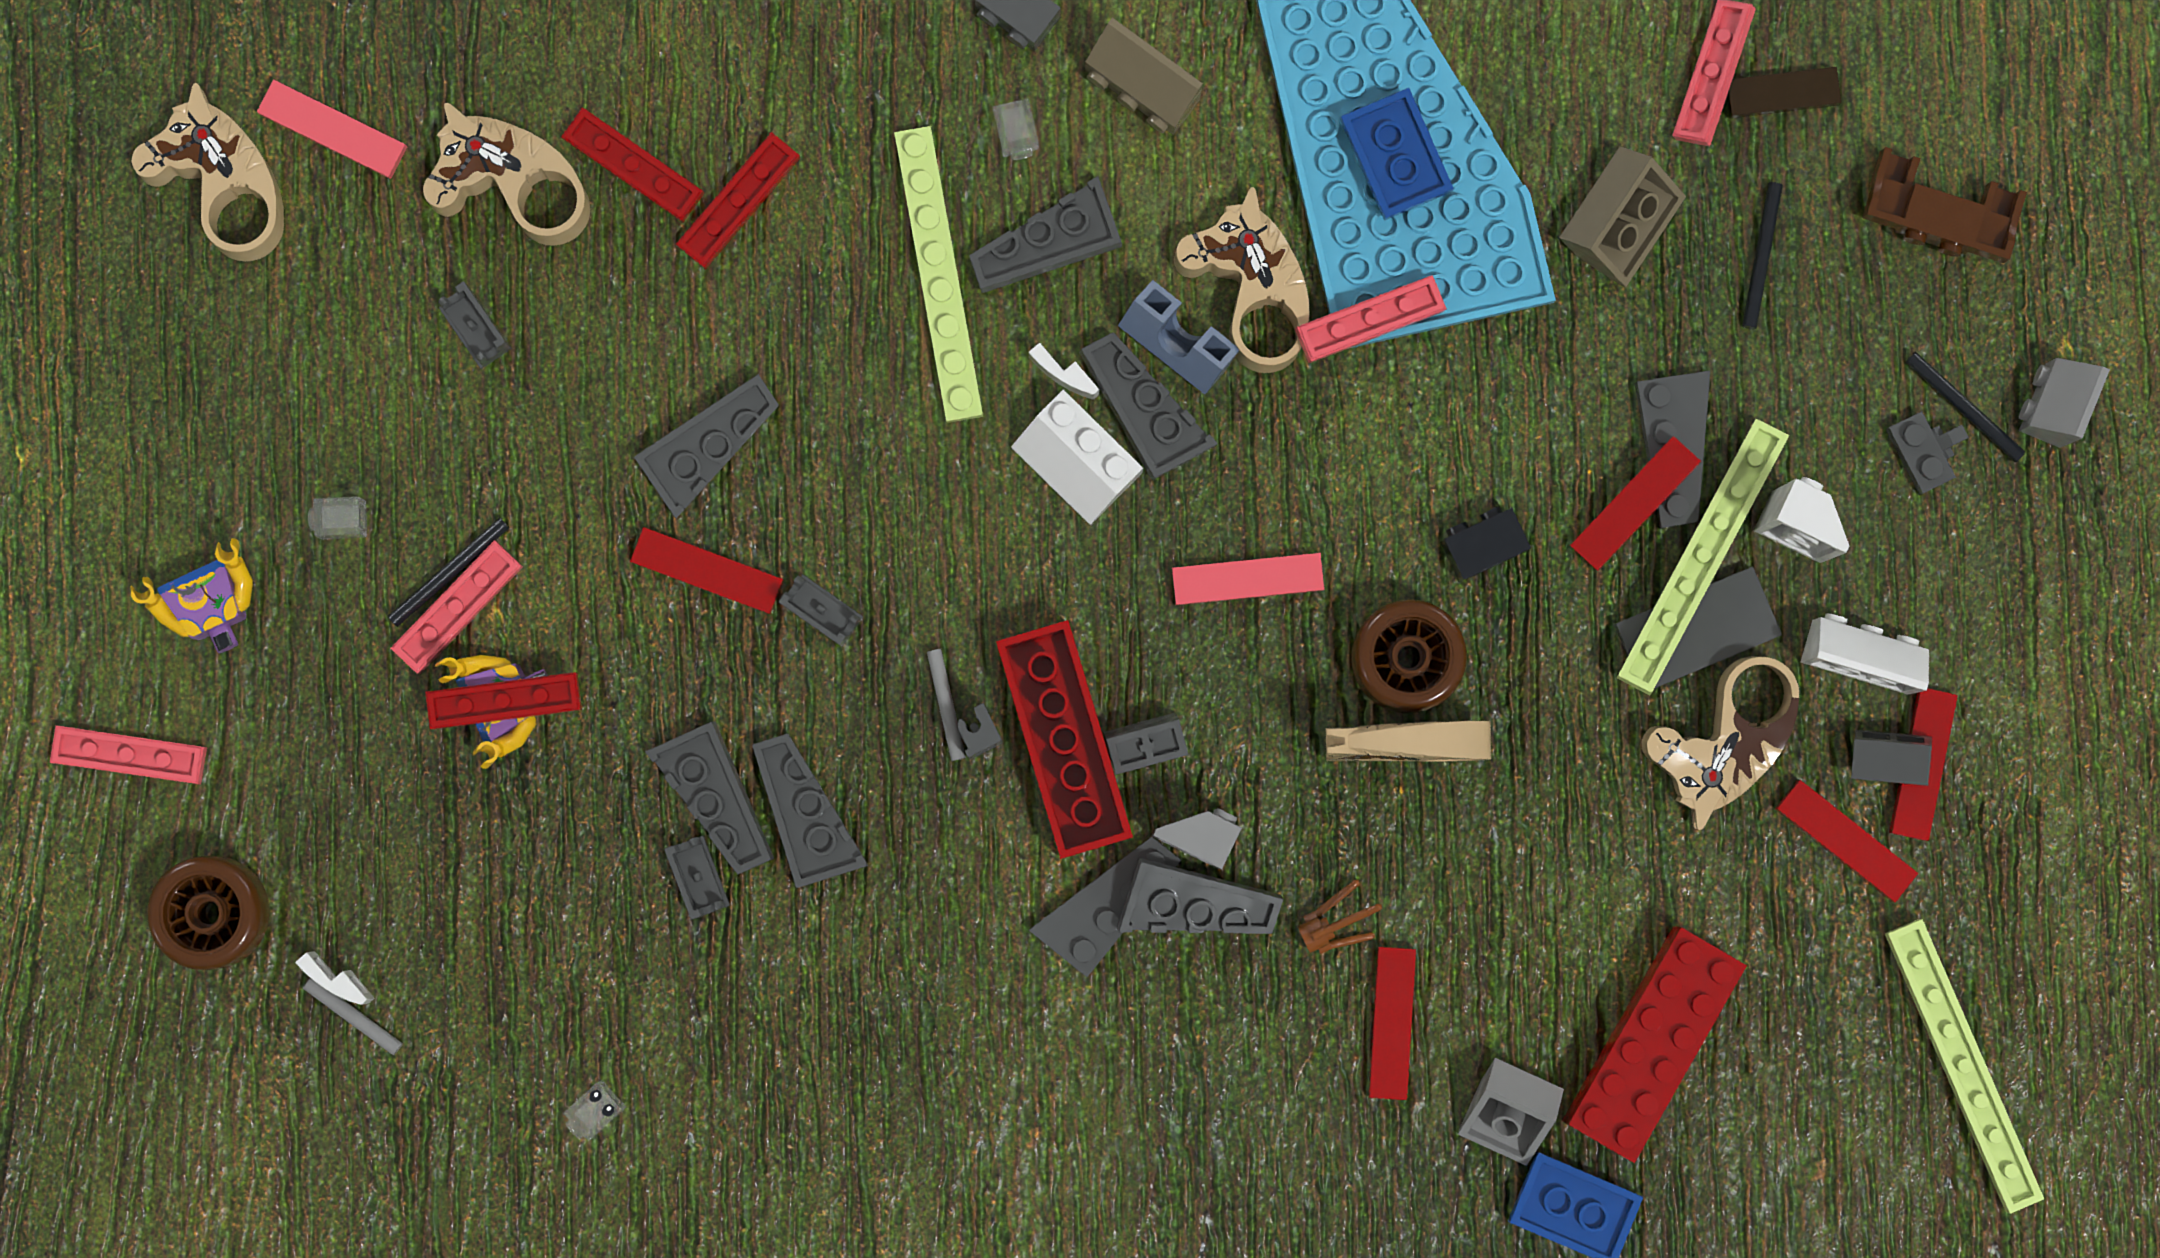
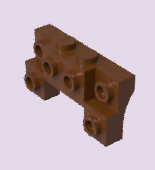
(1939, 217)

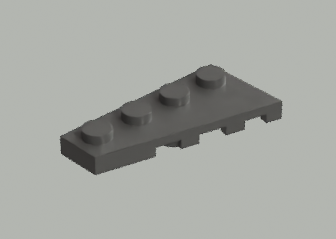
(1058, 237)
(1676, 409)
(1150, 417)
(701, 447)
(710, 786)
(806, 820)
(1193, 902)
(1087, 923)

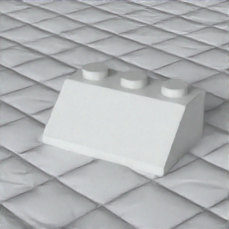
(1077, 457)
(1803, 520)
(1867, 655)

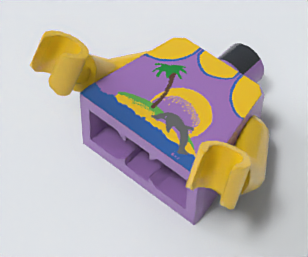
(204, 599)
(499, 736)

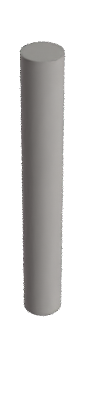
(946, 704)
(354, 1017)

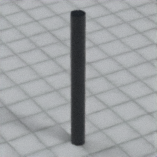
(1762, 255)
(1965, 407)
(448, 572)

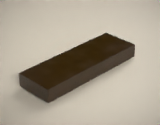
(1784, 92)

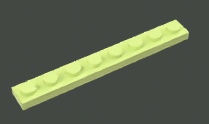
(938, 274)
(1702, 557)
(1964, 1066)

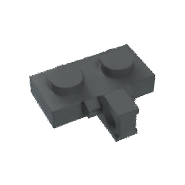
(1925, 450)

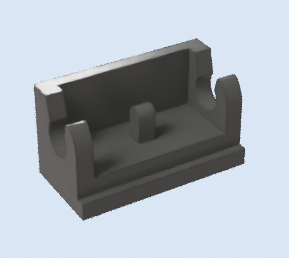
(474, 325)
(821, 610)
(981, 739)
(1146, 743)
(1891, 757)
(697, 877)

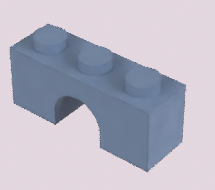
(1155, 326)

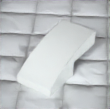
(1071, 378)
(343, 985)

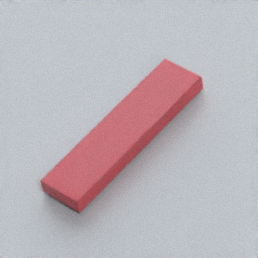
(1714, 72)
(332, 129)
(1370, 319)
(1248, 579)
(456, 607)
(128, 754)

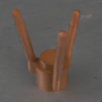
(1318, 932)

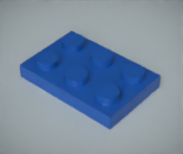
(1396, 154)
(1575, 1208)

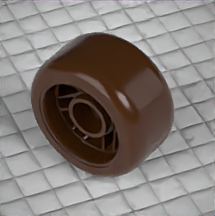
(1438, 649)
(179, 918)

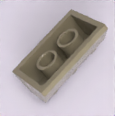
(1142, 78)
(1623, 215)

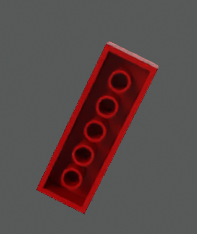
(1064, 739)
(1654, 1043)

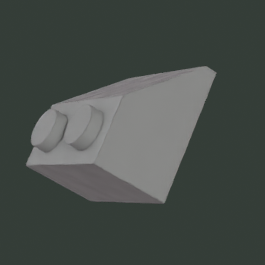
(2062, 401)
(1202, 836)
(1511, 1111)

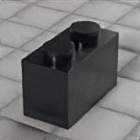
(1485, 543)

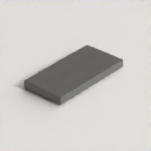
(1726, 622)

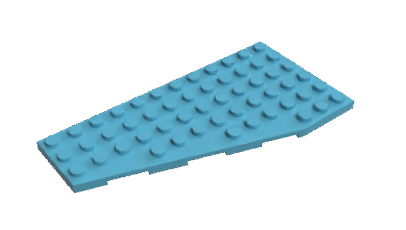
(1473, 241)

